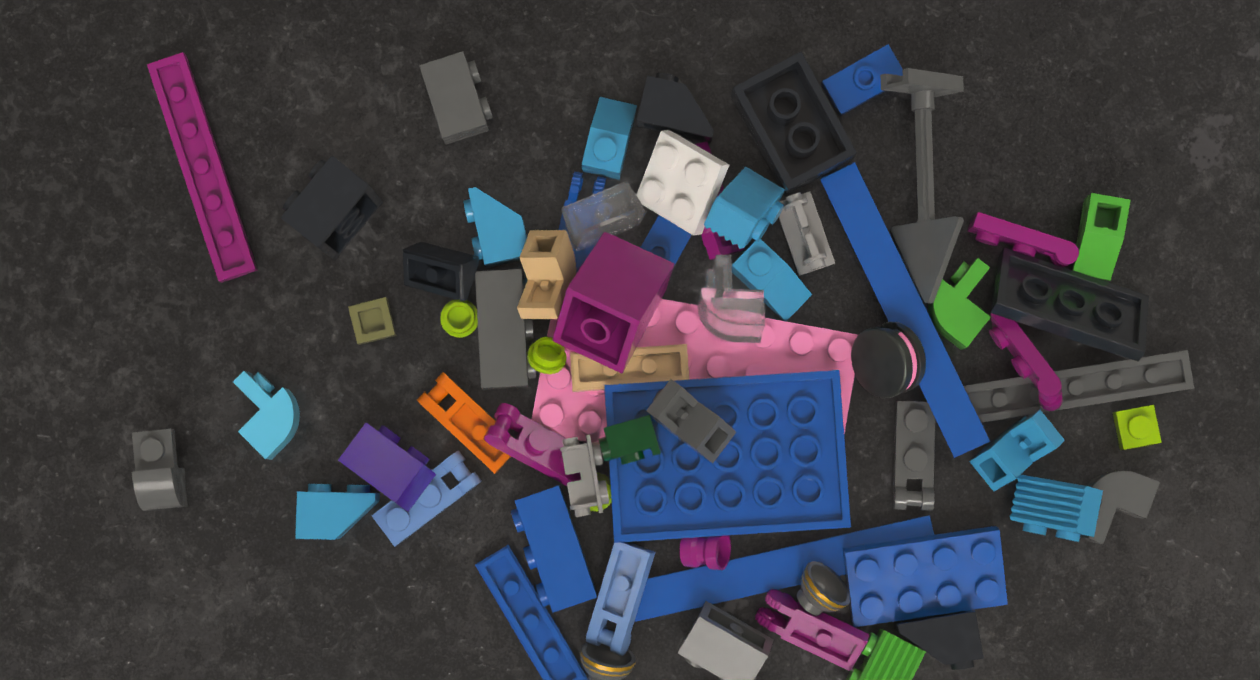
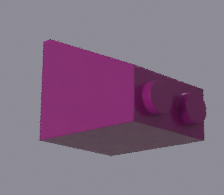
(612, 301)

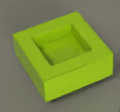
(1136, 427)

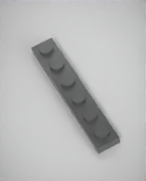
(1085, 386)

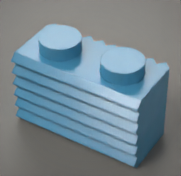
(745, 208)
(1056, 506)

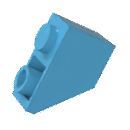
(498, 229)
(331, 514)

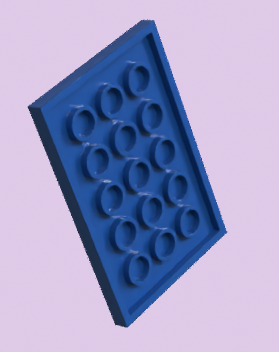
(772, 476)

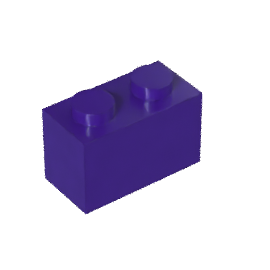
(387, 466)

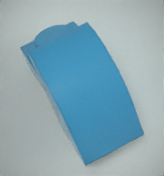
(1016, 450)

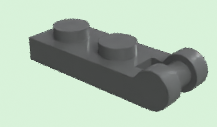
(913, 454)

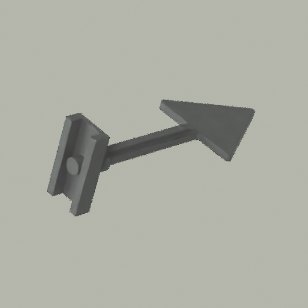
(929, 241)

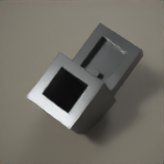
(691, 421)
(156, 476)
(1122, 492)

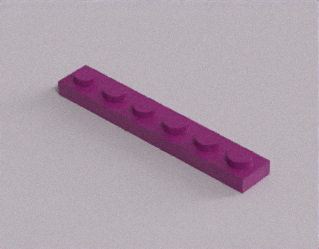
(202, 167)

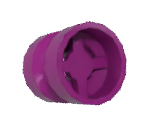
(712, 551)

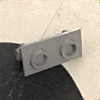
(805, 233)
(583, 460)

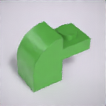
(952, 312)

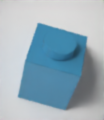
(608, 138)
(764, 270)

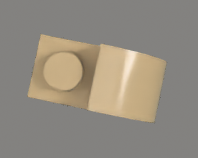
(549, 270)

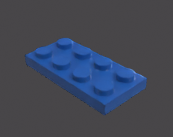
(925, 576)

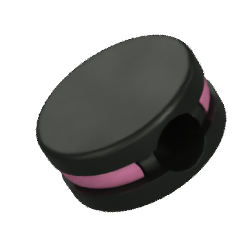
(888, 359)

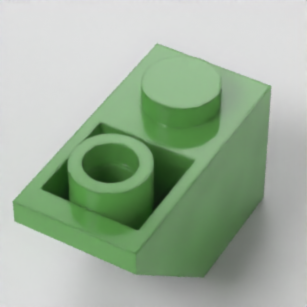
(1101, 235)

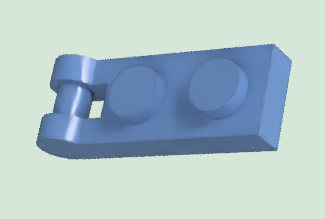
(400, 524)
(620, 596)

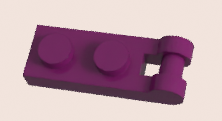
(1023, 239)
(1027, 361)
(533, 445)

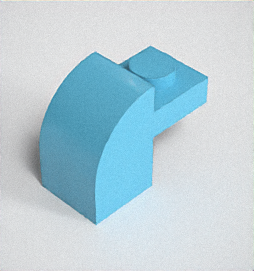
(275, 421)

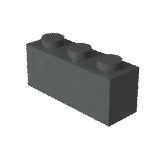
(502, 331)

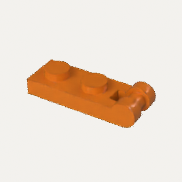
(464, 420)

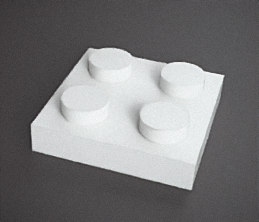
(681, 182)

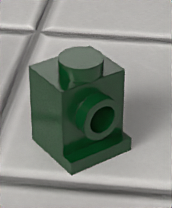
(629, 440)

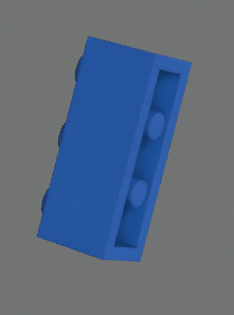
(554, 549)

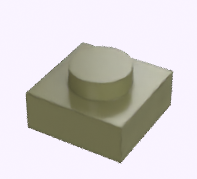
(372, 321)

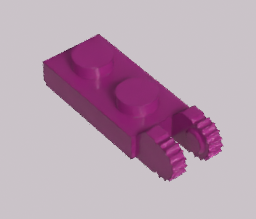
(816, 634)

